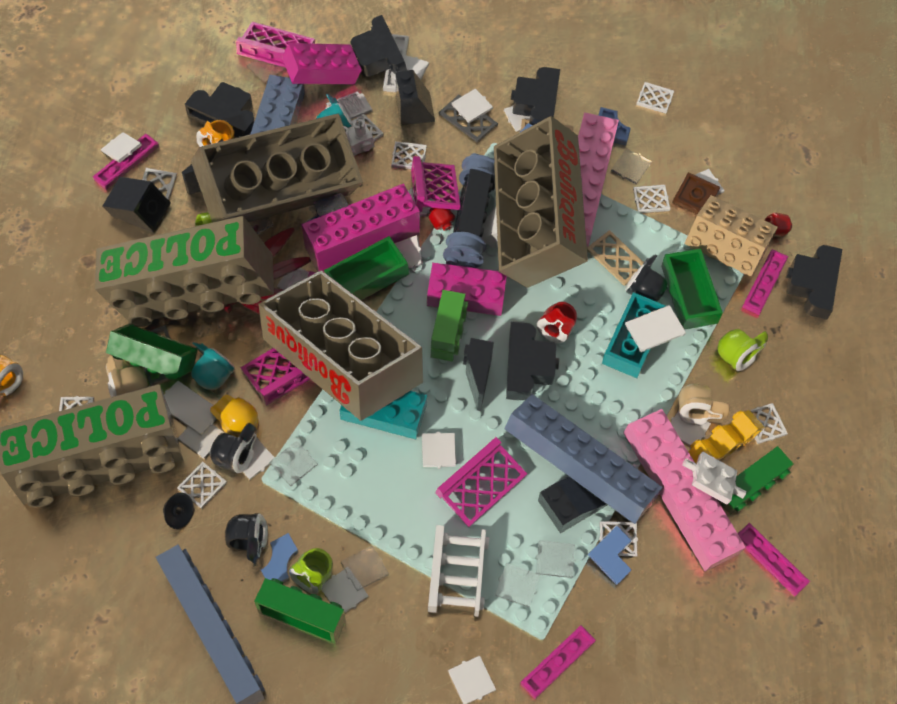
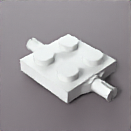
(714, 478)

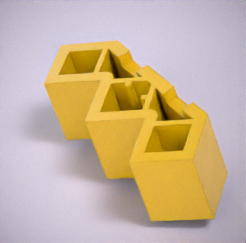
(729, 437)

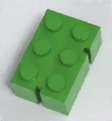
(449, 326)

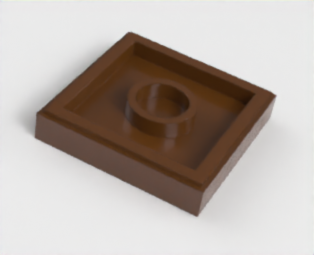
(694, 193)

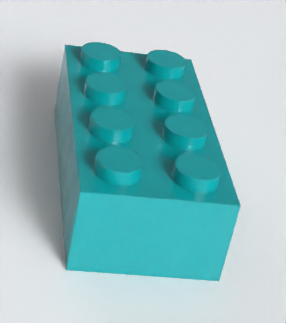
(622, 350)
(398, 417)

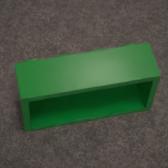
(370, 269)
(691, 289)
(151, 351)
(300, 610)

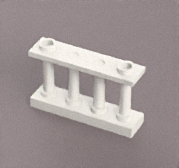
(438, 578)

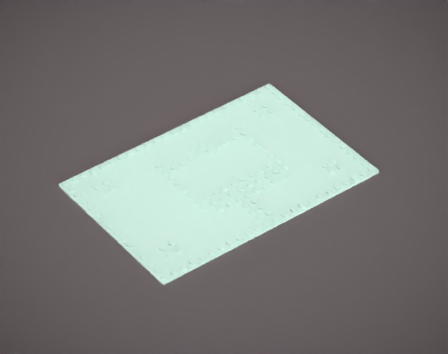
(377, 479)

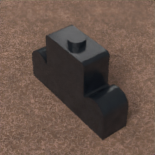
(536, 96)
(224, 104)
(816, 280)
(528, 361)

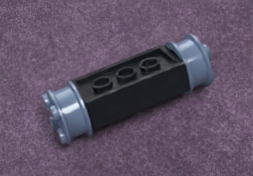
(466, 241)

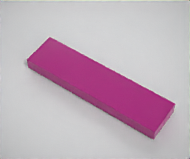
(111, 172)
(765, 282)
(773, 560)
(558, 662)

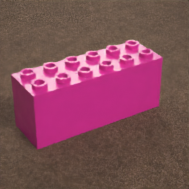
(360, 225)

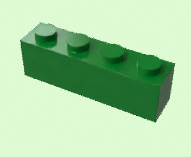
(759, 477)

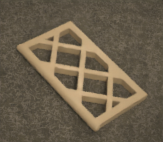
(619, 244)

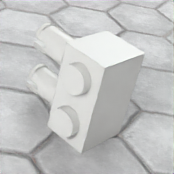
(359, 137)

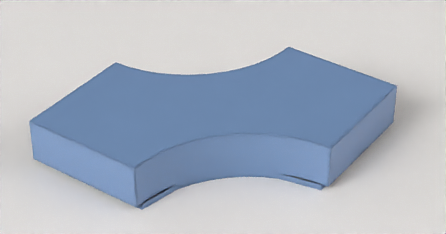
(622, 131)
(282, 552)

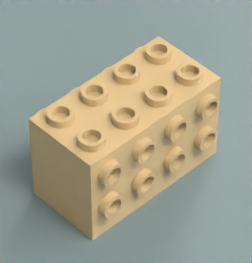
(730, 235)

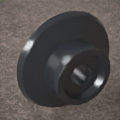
(178, 510)

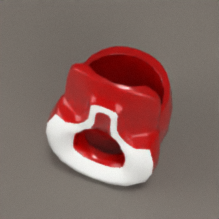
(557, 322)

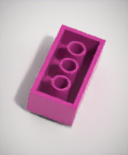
(321, 63)
(482, 287)

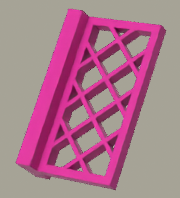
(260, 50)
(421, 185)
(280, 386)
(469, 469)

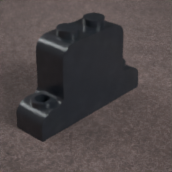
(377, 49)

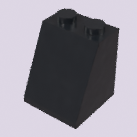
(412, 99)
(137, 203)

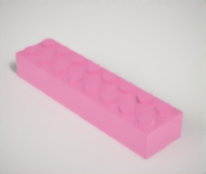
(595, 148)
(694, 511)

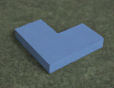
(606, 554)

